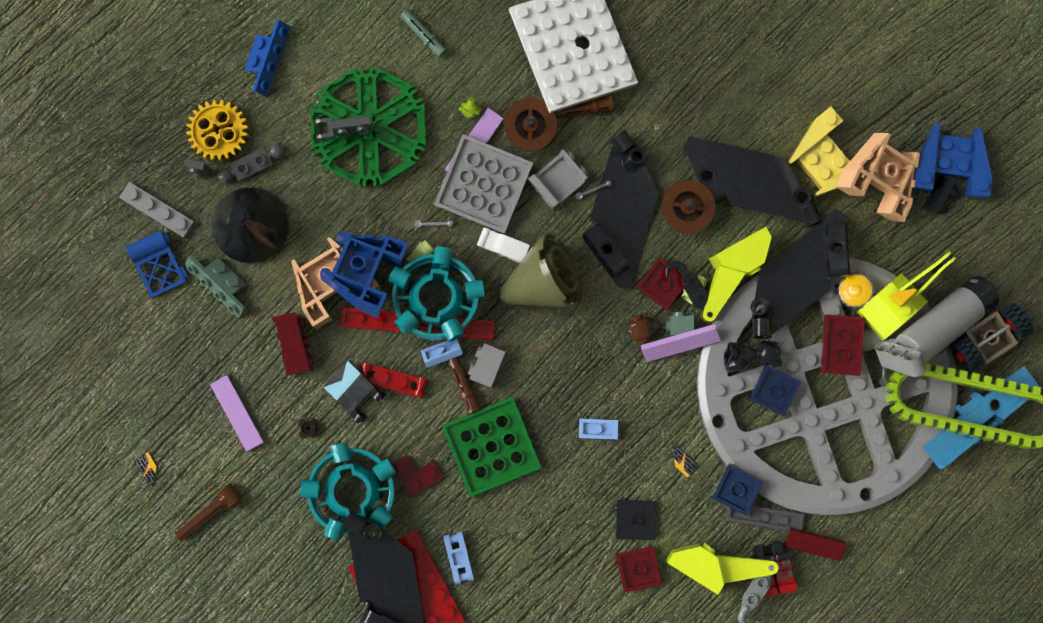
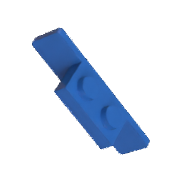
(266, 56)

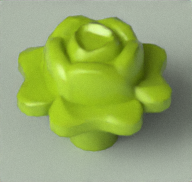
(470, 109)

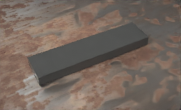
(767, 518)

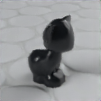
(739, 358)

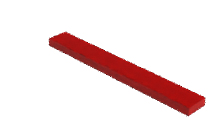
(356, 319)

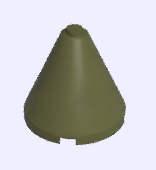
(545, 277)

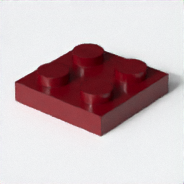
(658, 287)
(638, 569)

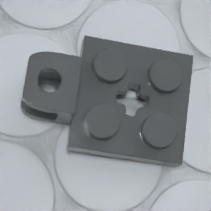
(344, 127)

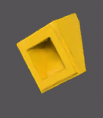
(902, 297)

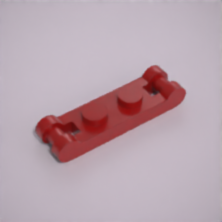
(395, 380)

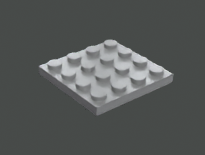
(483, 183)

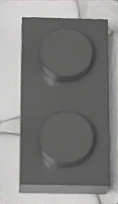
(197, 168)

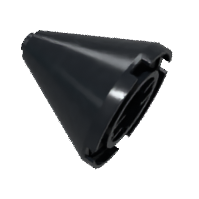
(250, 225)

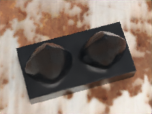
(943, 189)

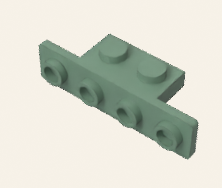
(219, 281)

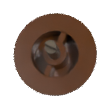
(530, 124)
(688, 206)

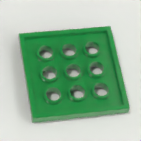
(468, 466)

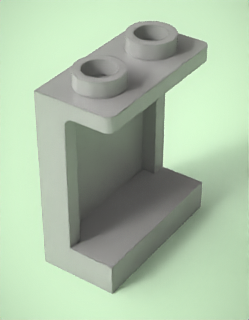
(558, 179)

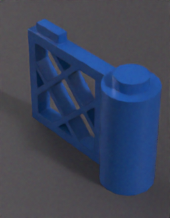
(151, 248)

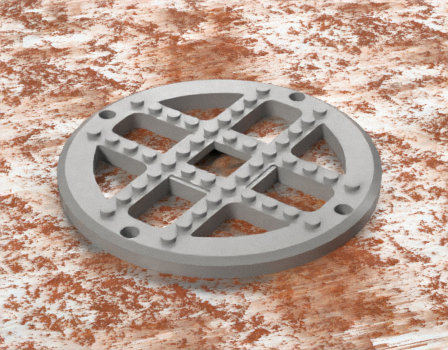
(832, 494)

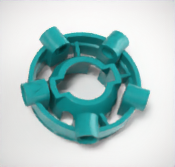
(441, 263)
(312, 489)

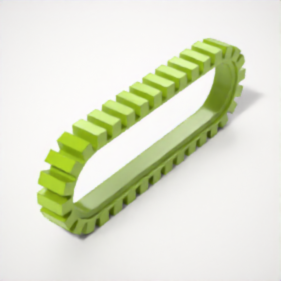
(1001, 435)

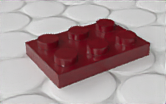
(842, 345)

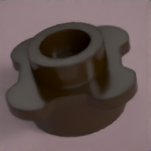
(303, 428)

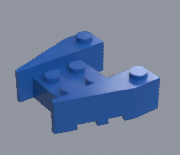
(955, 158)
(358, 267)

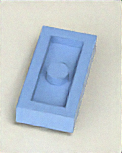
(441, 352)
(598, 429)

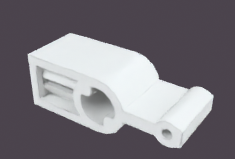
(503, 245)

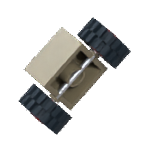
(991, 337)

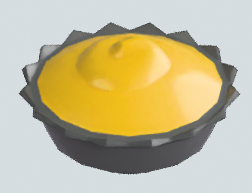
(856, 290)

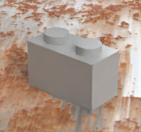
(487, 365)

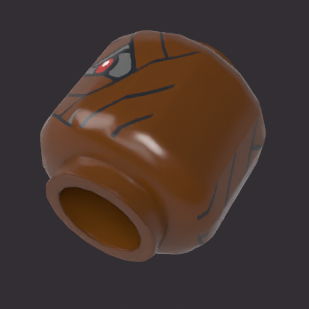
(640, 328)

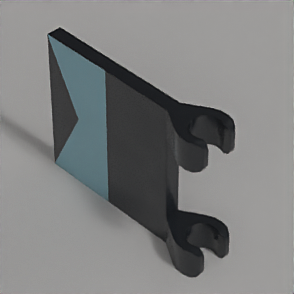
(350, 388)

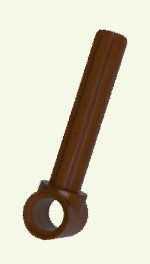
(226, 498)

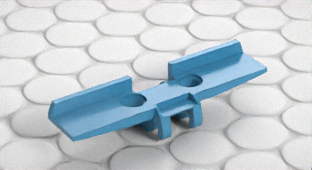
(948, 446)

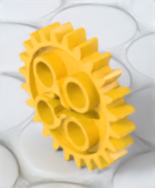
(222, 147)

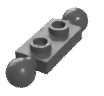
(251, 164)

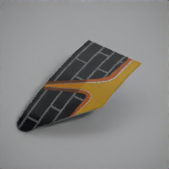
(683, 462)
(147, 468)

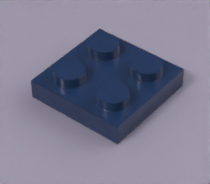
(774, 390)
(738, 489)

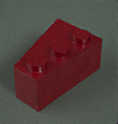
(293, 343)

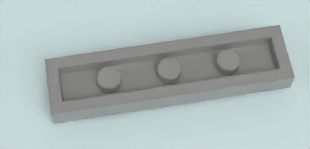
(157, 209)

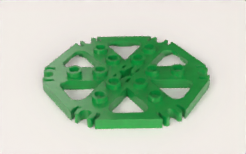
(384, 134)

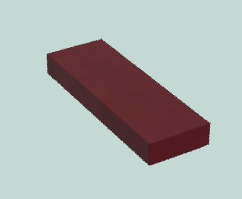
(815, 544)

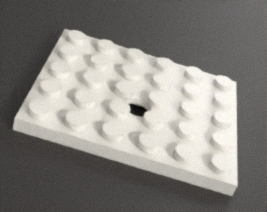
(563, 70)

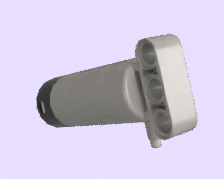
(938, 327)

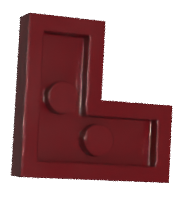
(414, 480)

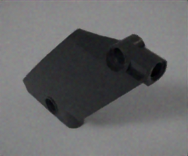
(751, 180)
(622, 211)
(800, 275)
(383, 574)

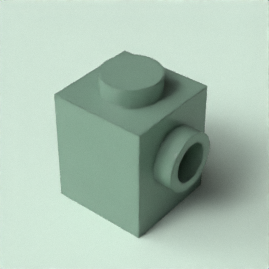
(679, 323)

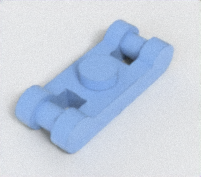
(458, 557)

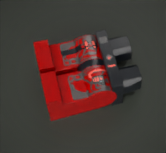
(784, 577)

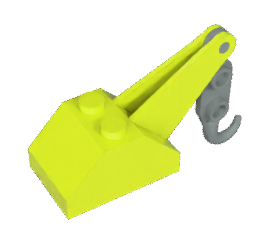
(714, 570)

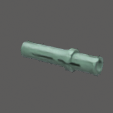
(438, 49)

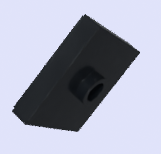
(635, 519)

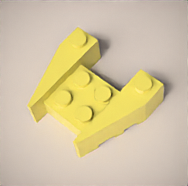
(819, 154)

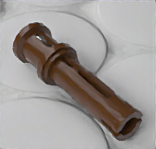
(594, 106)
(467, 394)

